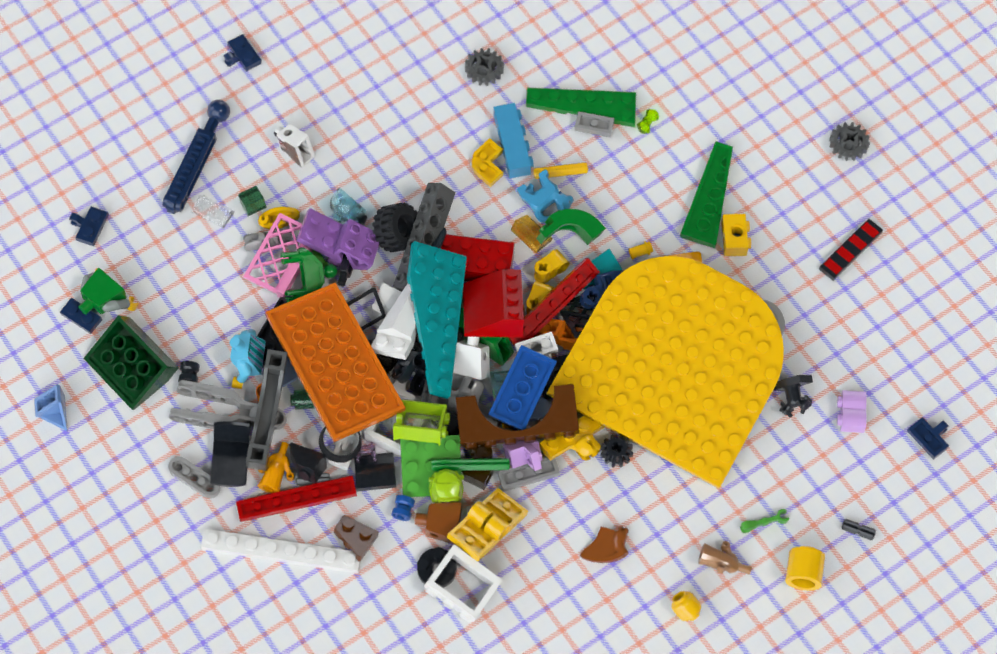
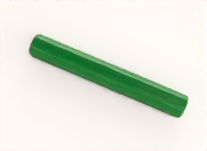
(470, 464)

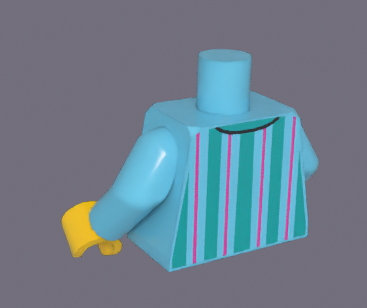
(247, 356)

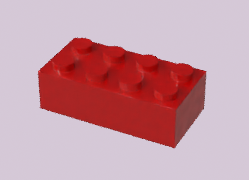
(482, 255)

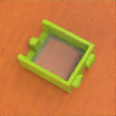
(422, 422)

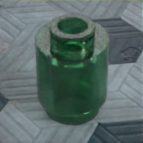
(301, 400)

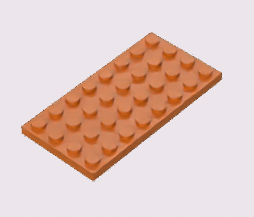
(335, 362)

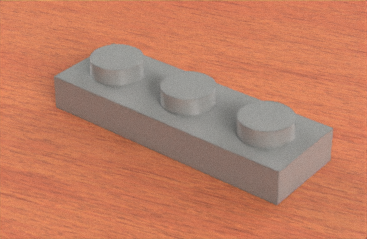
(526, 475)

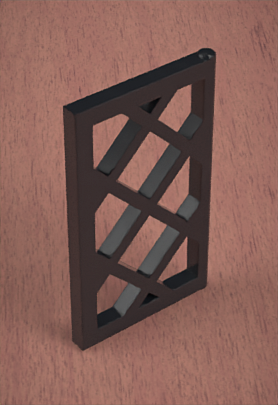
(566, 313)

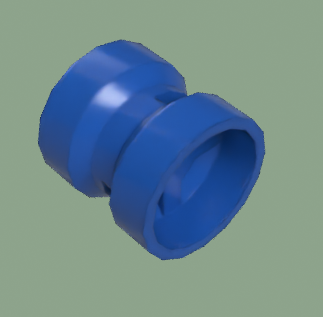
(403, 507)

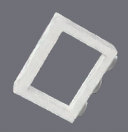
(381, 441)
(474, 567)

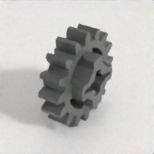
(484, 66)
(849, 141)

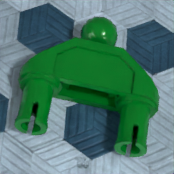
(311, 272)

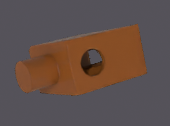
(440, 520)

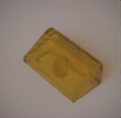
(528, 231)

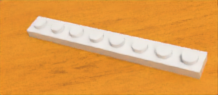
(280, 550)

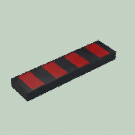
(851, 249)

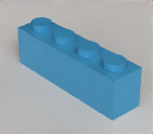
(512, 140)

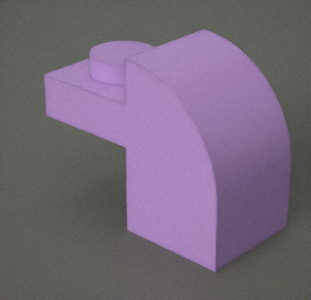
(524, 453)

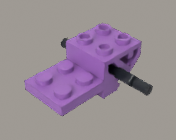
(345, 244)

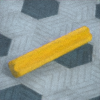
(562, 170)

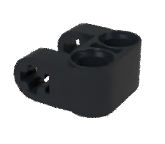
(405, 368)

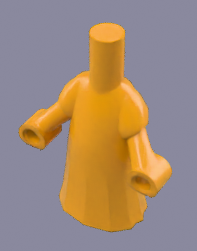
(275, 469)

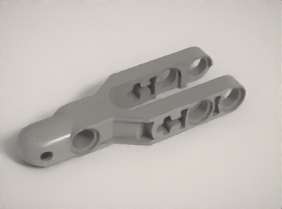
(222, 395)

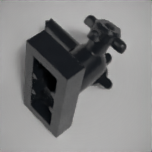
(793, 394)

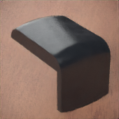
(230, 454)

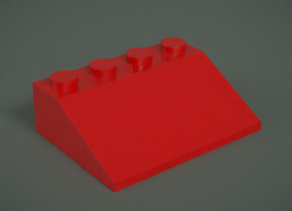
(494, 305)

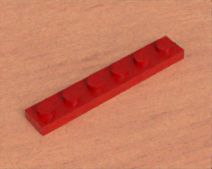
(557, 299)
(296, 498)

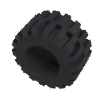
(394, 226)

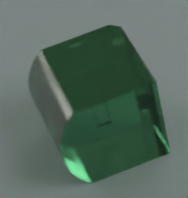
(252, 201)

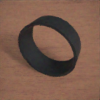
(336, 458)

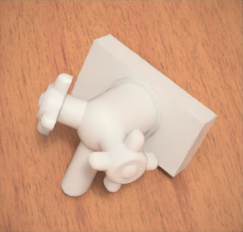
(543, 344)

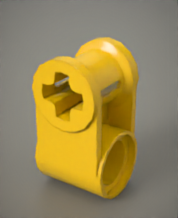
(550, 266)
(538, 292)

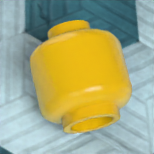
(686, 606)

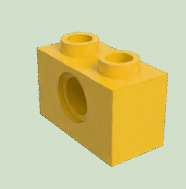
(735, 224)

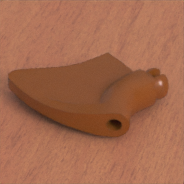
(607, 546)

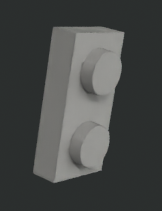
(594, 124)

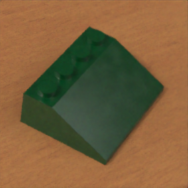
(130, 362)

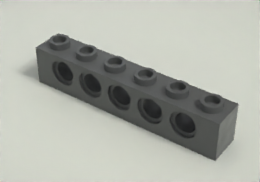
(427, 225)

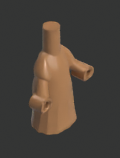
(720, 560)

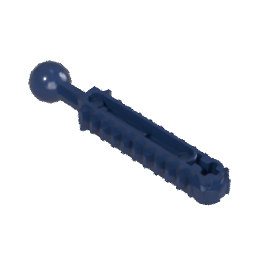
(195, 158)

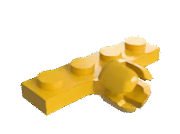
(583, 443)

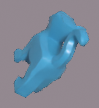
(544, 197)

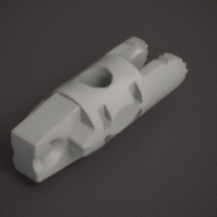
(254, 240)

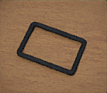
(378, 302)

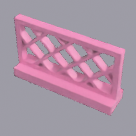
(293, 269)

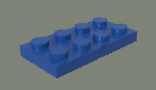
(522, 388)

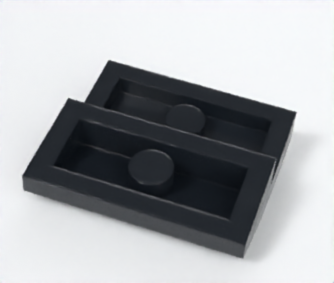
(375, 474)

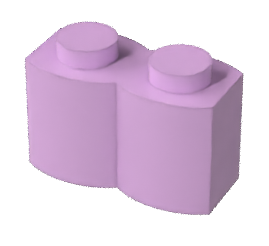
(853, 411)

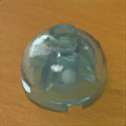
(345, 207)

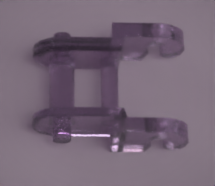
(372, 451)

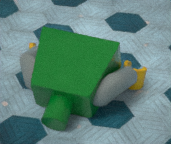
(103, 294)

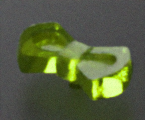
(644, 125)

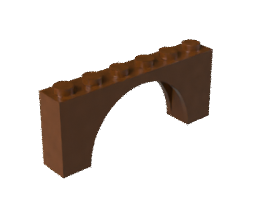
(559, 421)

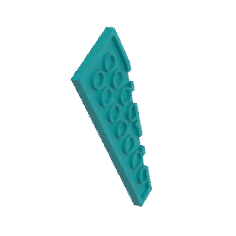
(437, 291)

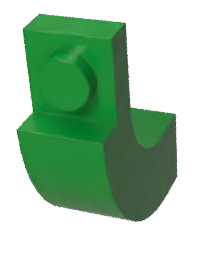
(574, 220)

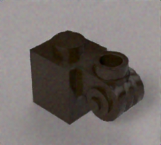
(479, 478)

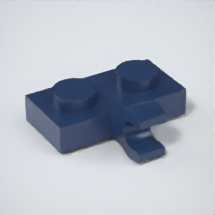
(242, 52)
(90, 225)
(74, 314)
(929, 437)

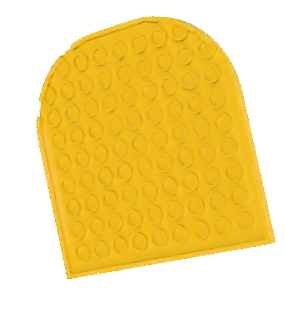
(677, 363)

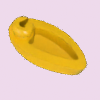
(268, 217)

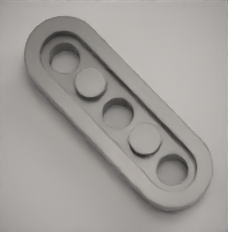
(188, 472)

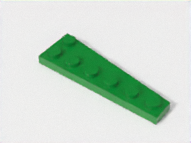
(604, 103)
(706, 209)

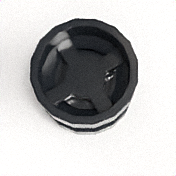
(189, 371)

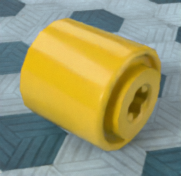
(805, 568)

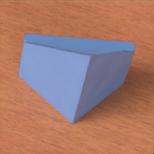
(52, 407)

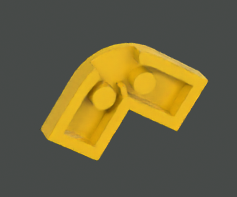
(483, 165)

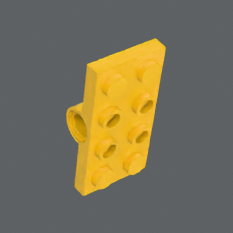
(487, 524)

